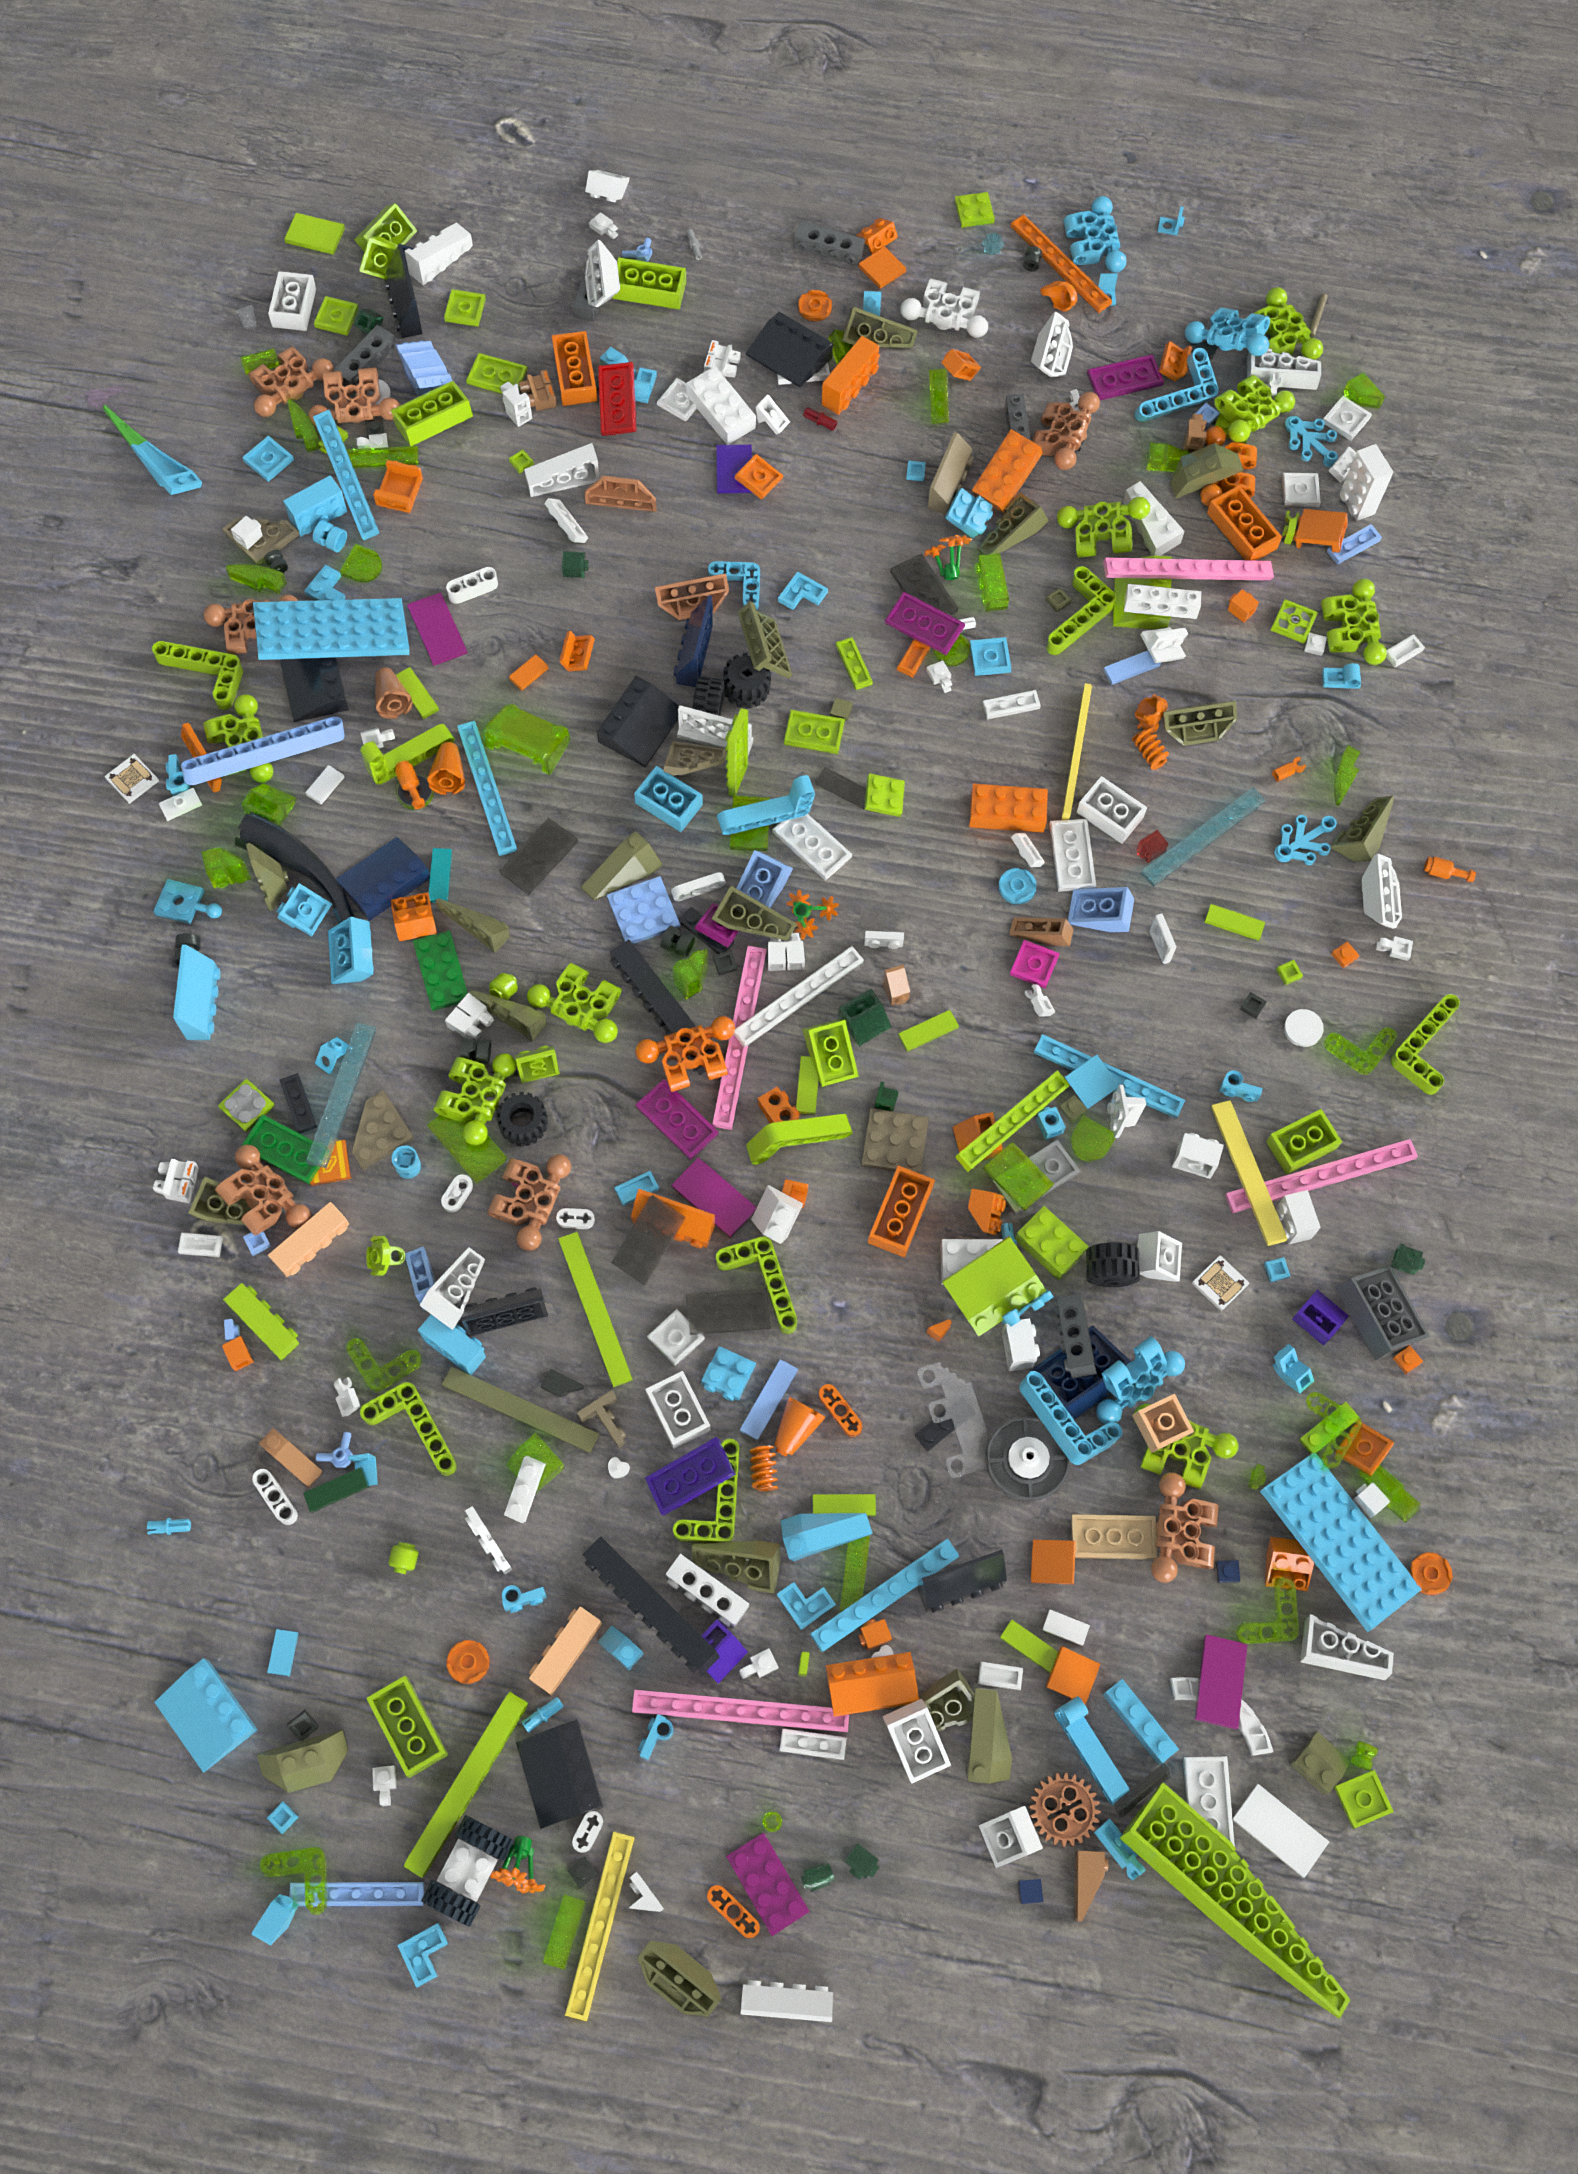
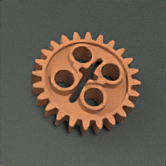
(1055, 1790)

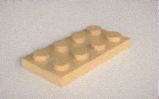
(1114, 1536)

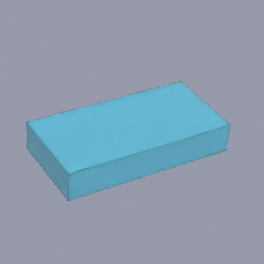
(628, 1190)
(283, 1652)

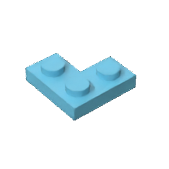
(322, 585)
(801, 587)
(805, 1610)
(417, 1951)

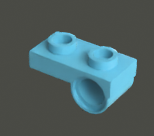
(644, 384)
(1343, 677)
(175, 776)
(1247, 1092)
(531, 1597)
(647, 1745)

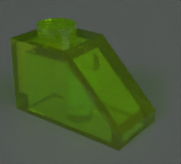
(1363, 392)

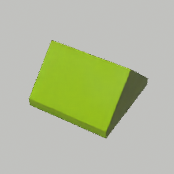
(377, 257)

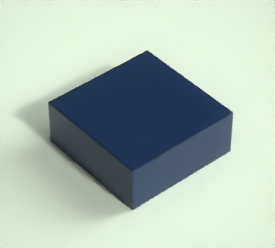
(1030, 1891)

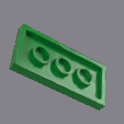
(440, 970)
(282, 1148)

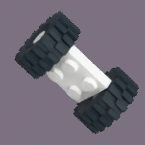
(467, 1871)

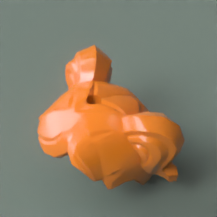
(1150, 712)

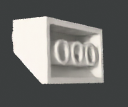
(787, 2002)

